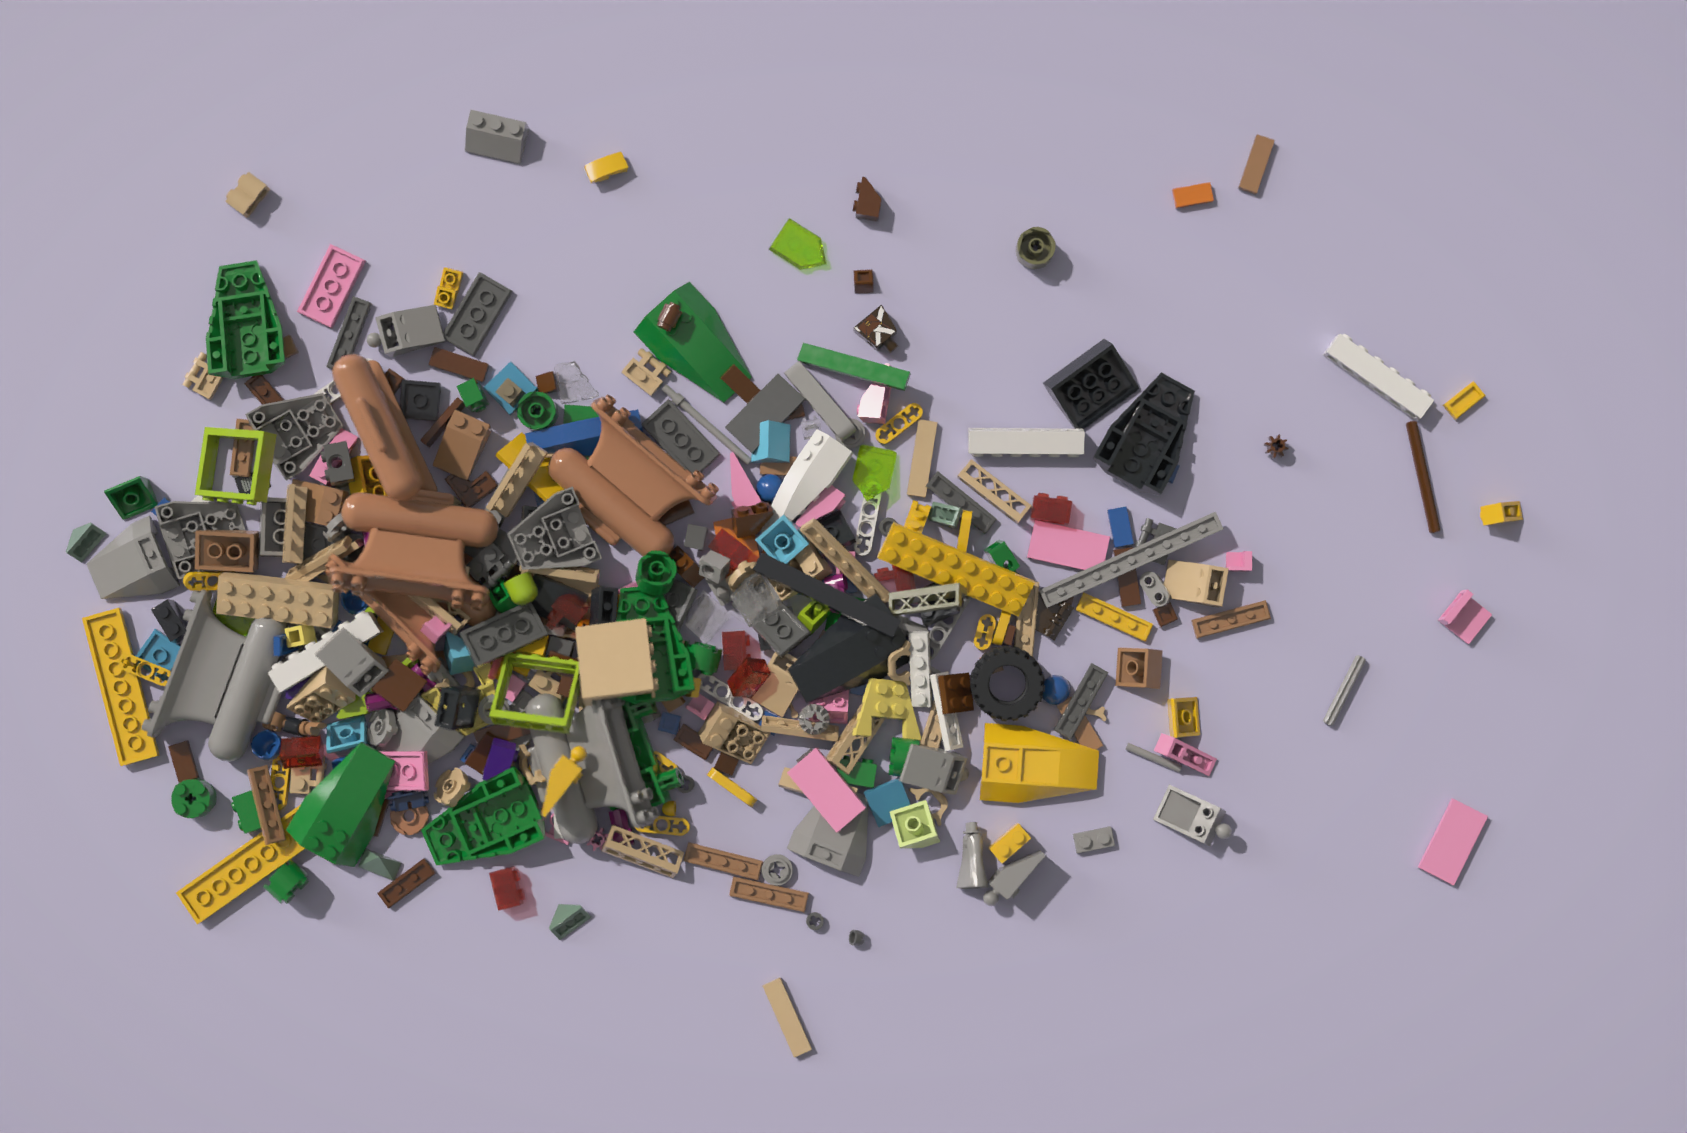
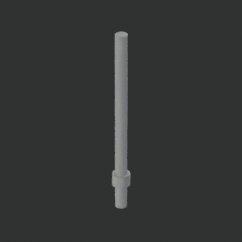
(679, 400)

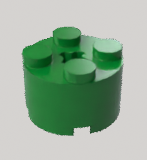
(528, 416)
(655, 573)
(704, 657)
(898, 754)
(182, 798)
(286, 882)

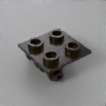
(1051, 619)

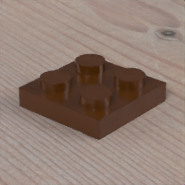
(955, 693)

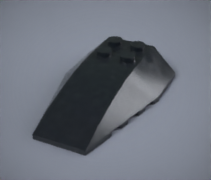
(1148, 437)
(846, 657)

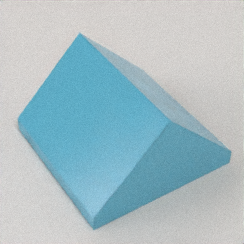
(774, 443)
(783, 540)
(457, 655)
(346, 734)

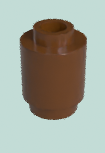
(669, 316)

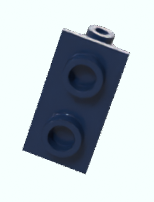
(401, 800)

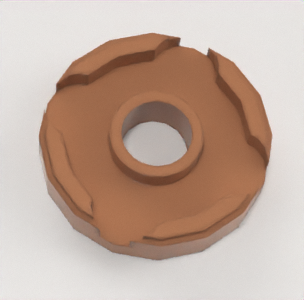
(405, 827)

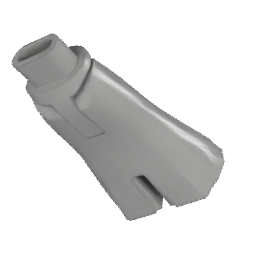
(972, 869)

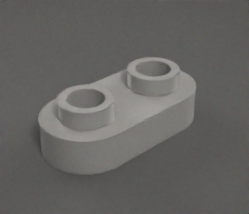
(1154, 589)

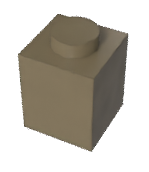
(510, 392)

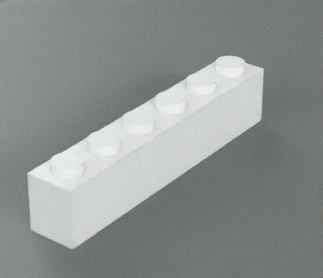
(1378, 376)
(1025, 441)
(306, 663)

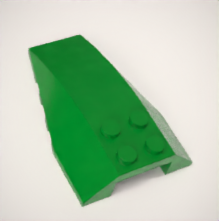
(244, 325)
(697, 345)
(670, 655)
(344, 807)
(487, 821)

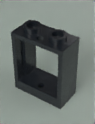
(456, 715)

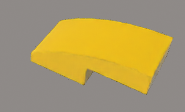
(606, 166)
(449, 288)

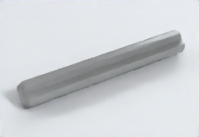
(1344, 690)

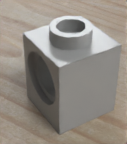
(714, 566)

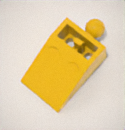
(562, 776)

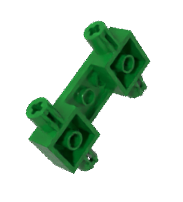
(657, 781)

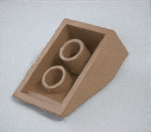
(462, 445)
(322, 502)
(227, 550)

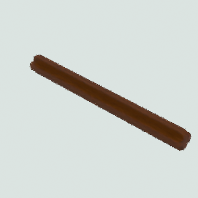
(1423, 477)

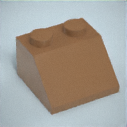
(1139, 668)

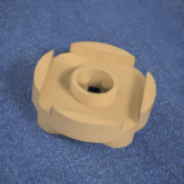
(744, 570)
(450, 796)

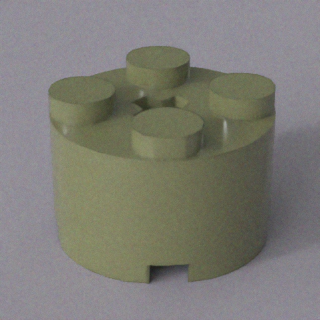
(1026, 242)

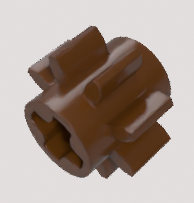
(1271, 449)

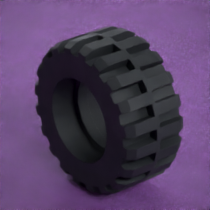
(1007, 709)

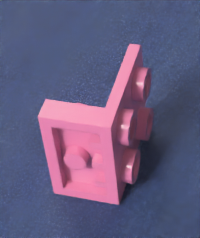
(1465, 616)
(836, 706)

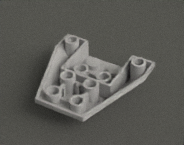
(300, 427)
(181, 519)
(554, 535)
(132, 564)
(418, 732)
(839, 850)

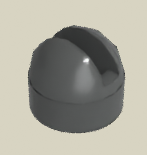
(856, 937)

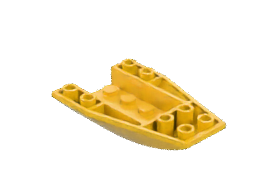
(1033, 765)

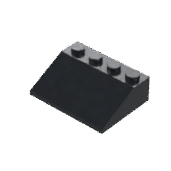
(1091, 385)

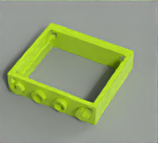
(261, 472)
(532, 721)

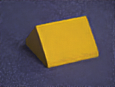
(1183, 717)

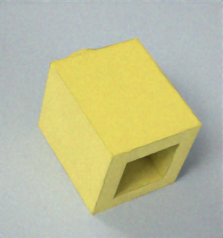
(300, 635)

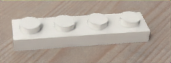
(920, 669)
(948, 722)

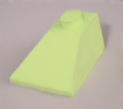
(914, 826)

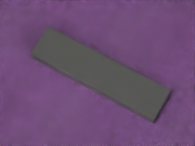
(350, 330)
(956, 497)
(1081, 701)

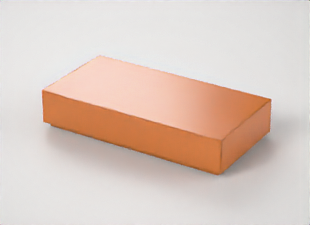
(1192, 195)

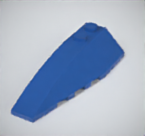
(578, 435)

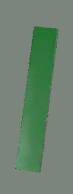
(854, 366)

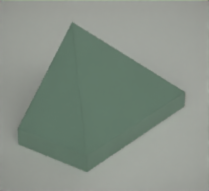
(944, 514)
(84, 540)
(379, 864)
(567, 919)

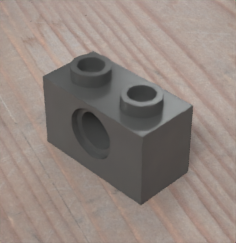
(339, 475)

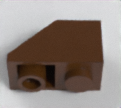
(868, 201)
(750, 519)
(686, 567)

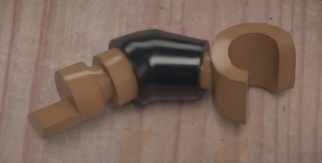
(294, 726)

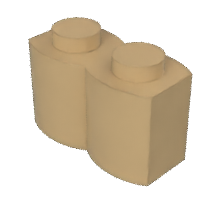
(247, 194)

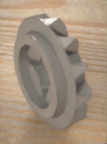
(859, 435)
(485, 704)
(808, 712)
(781, 861)

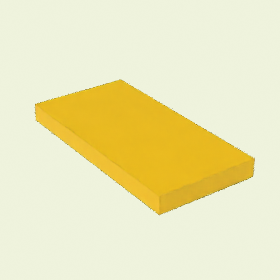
(542, 482)

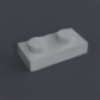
(1093, 839)

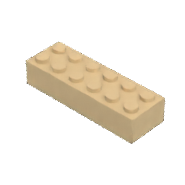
(277, 599)

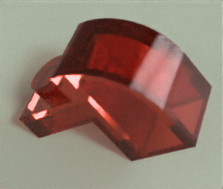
(903, 579)
(570, 607)

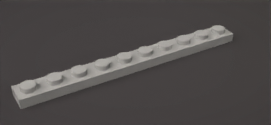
(1131, 559)

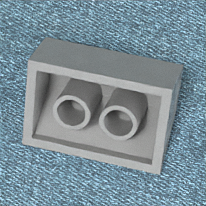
(496, 136)
(272, 527)

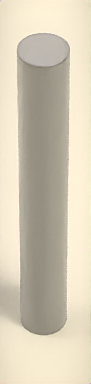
(1153, 757)

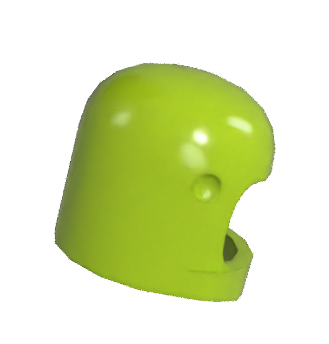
(522, 589)

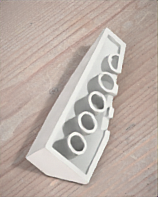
(809, 475)

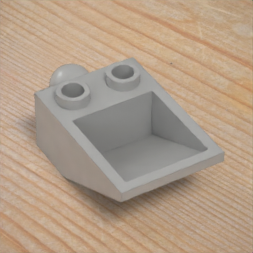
(413, 330)
(352, 662)
(934, 769)
(1189, 814)
(1010, 877)

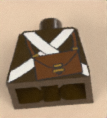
(877, 330)

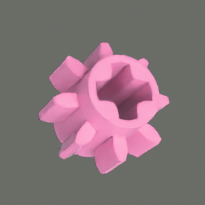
(600, 833)

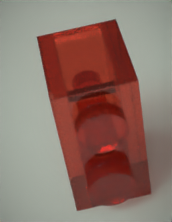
(1051, 509)
(731, 548)
(734, 649)
(748, 677)
(301, 752)
(507, 888)

